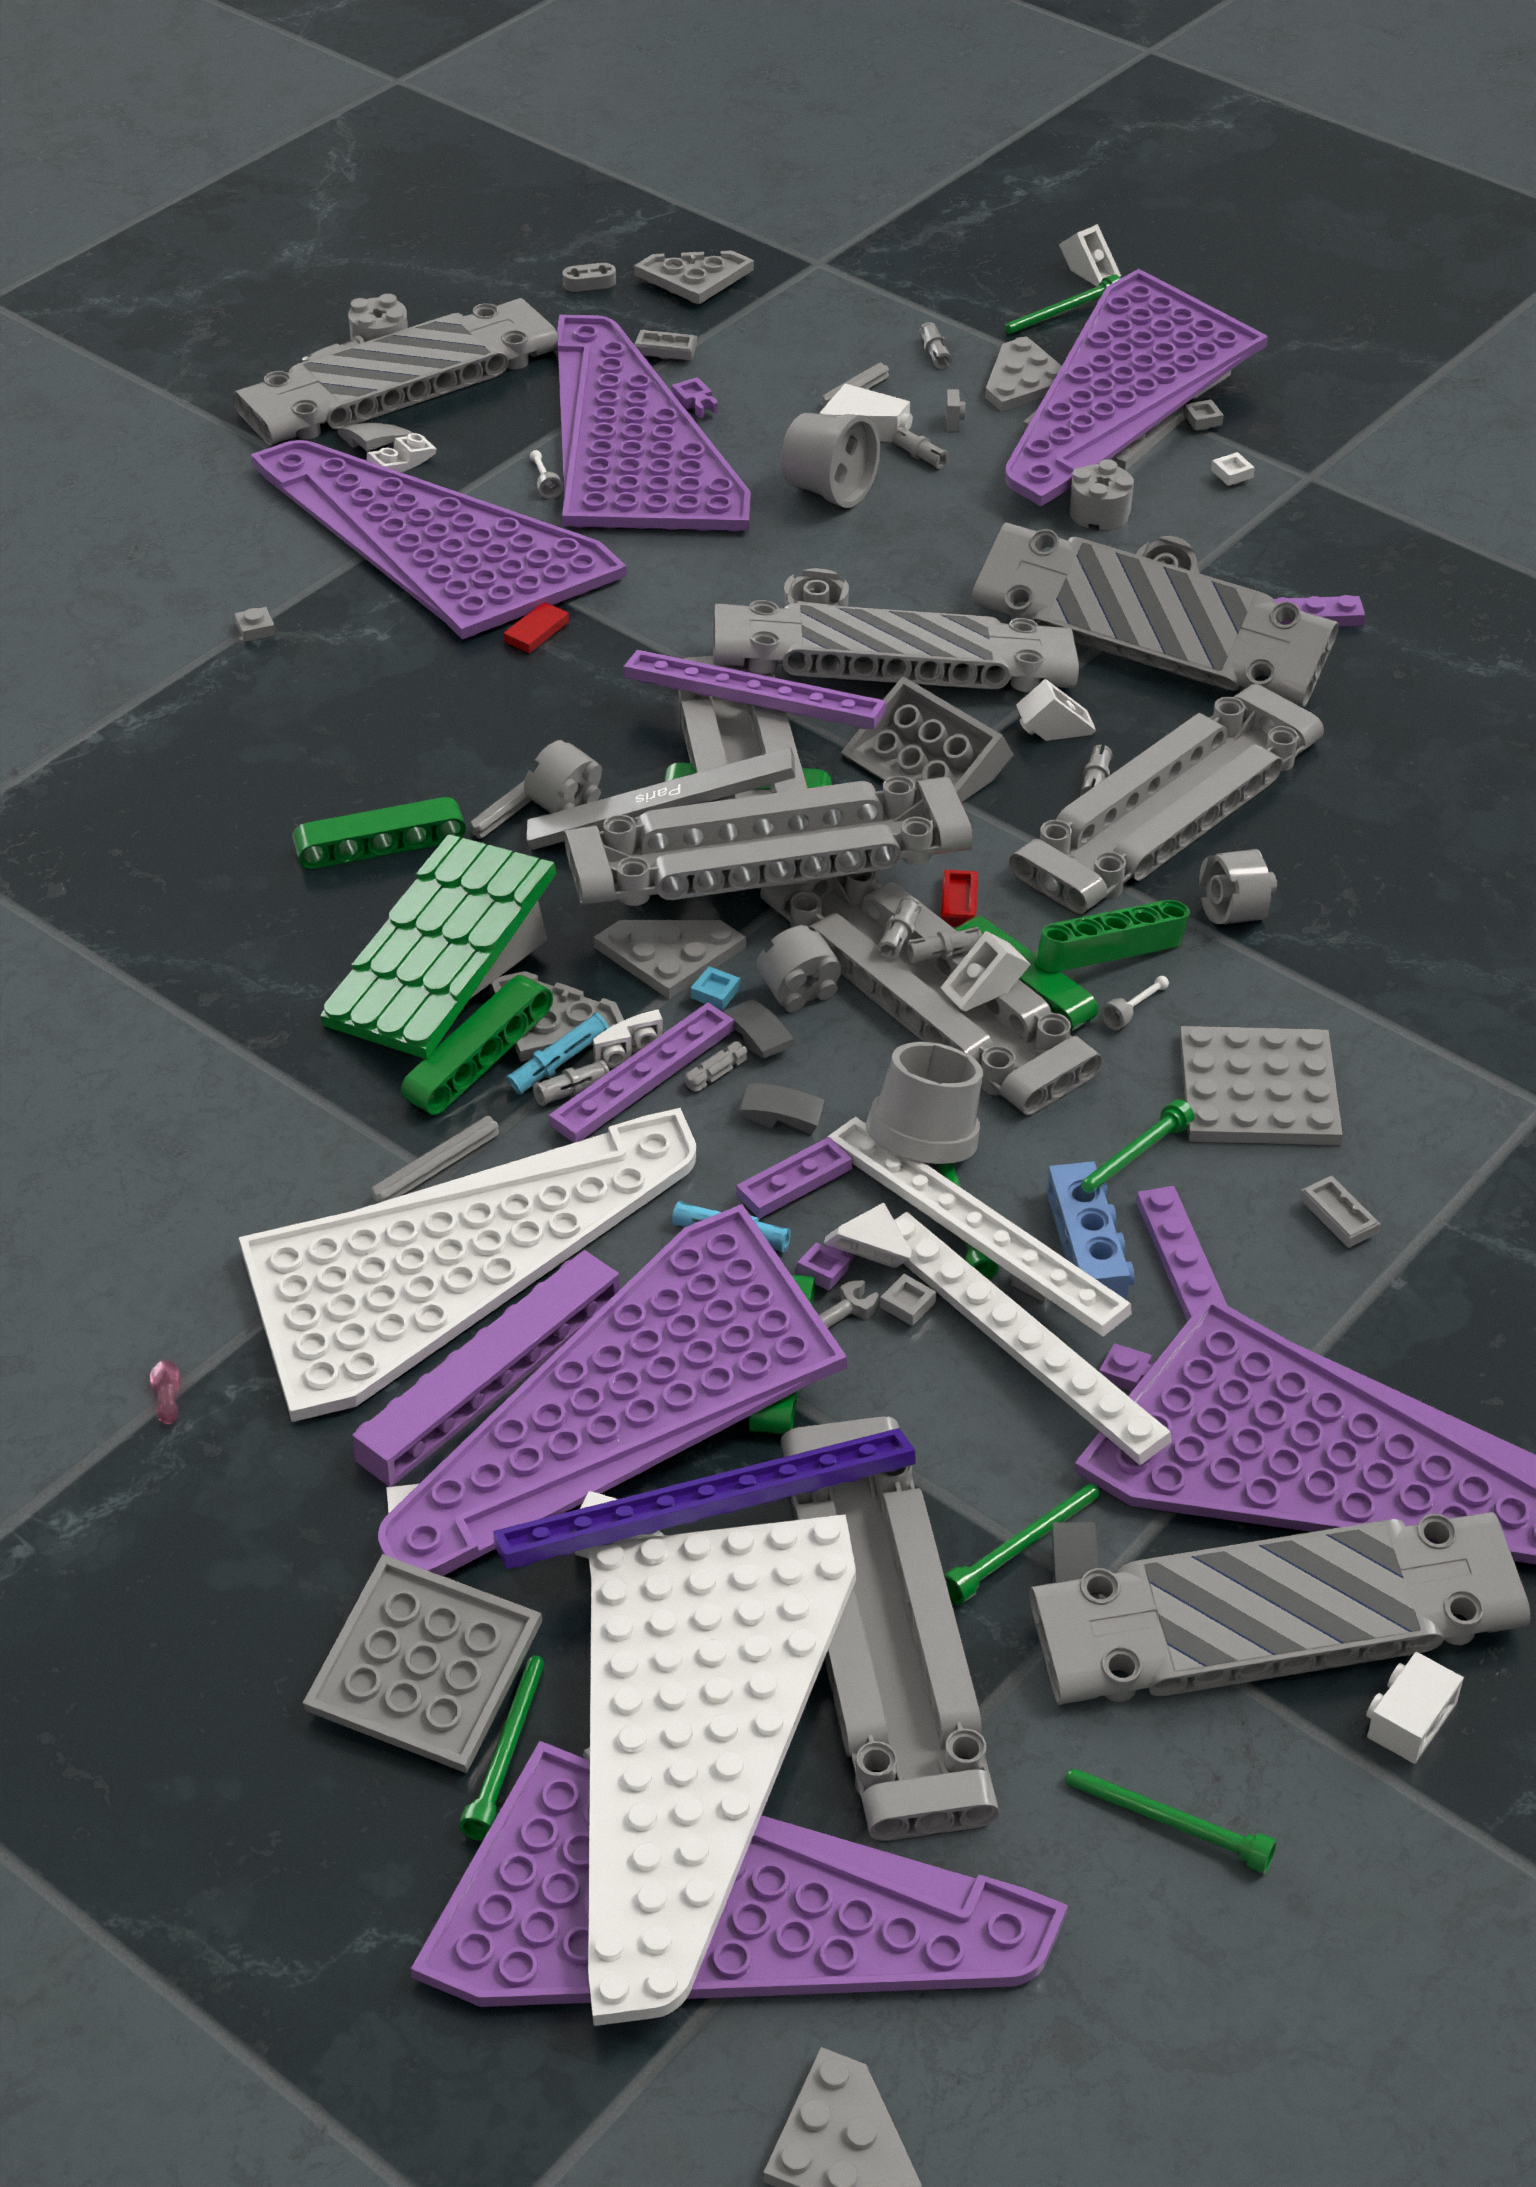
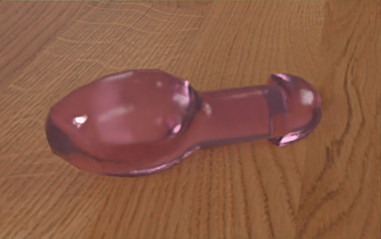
(166, 1381)

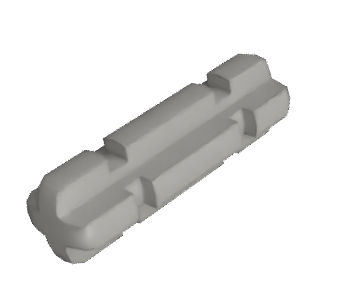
(715, 1066)

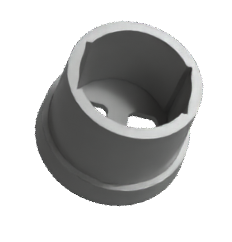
(832, 456)
(928, 1104)

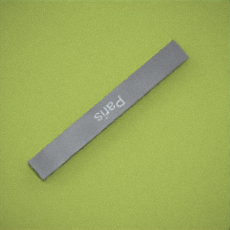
(678, 792)

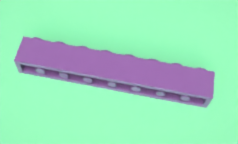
(483, 1369)

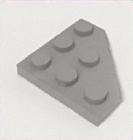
(693, 274)
(1020, 374)
(669, 952)
(566, 1013)
(839, 2133)

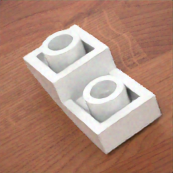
(405, 455)
(627, 1036)

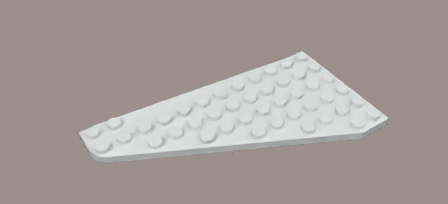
(393, 1282)
(692, 1707)

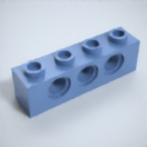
(1088, 1227)

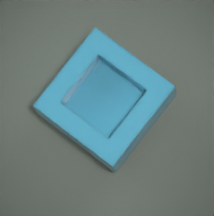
(715, 988)

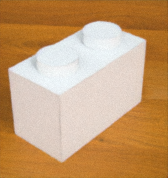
(1413, 1707)

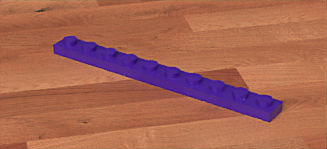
(702, 1498)

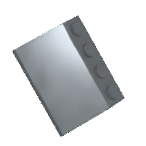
(929, 740)

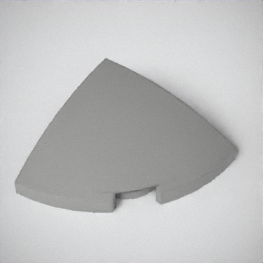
(372, 435)

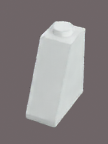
(885, 411)

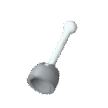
(546, 478)
(1125, 1009)

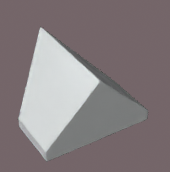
(872, 1237)

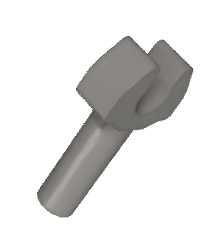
(850, 1304)

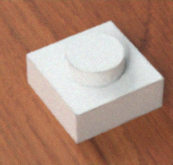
(1232, 468)

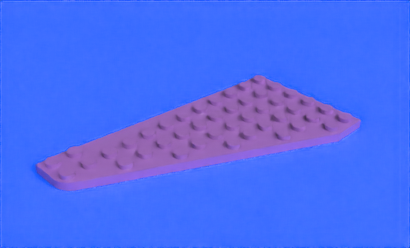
(1128, 371)
(632, 445)
(444, 548)
(661, 1366)
(1305, 1442)
(797, 1921)

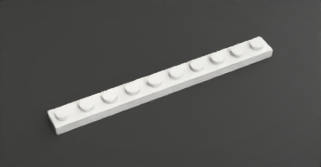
(986, 1231)
(1032, 1344)

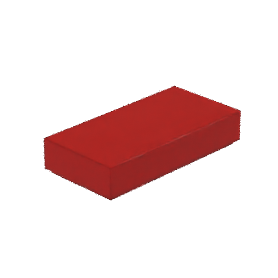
(536, 627)
(959, 896)

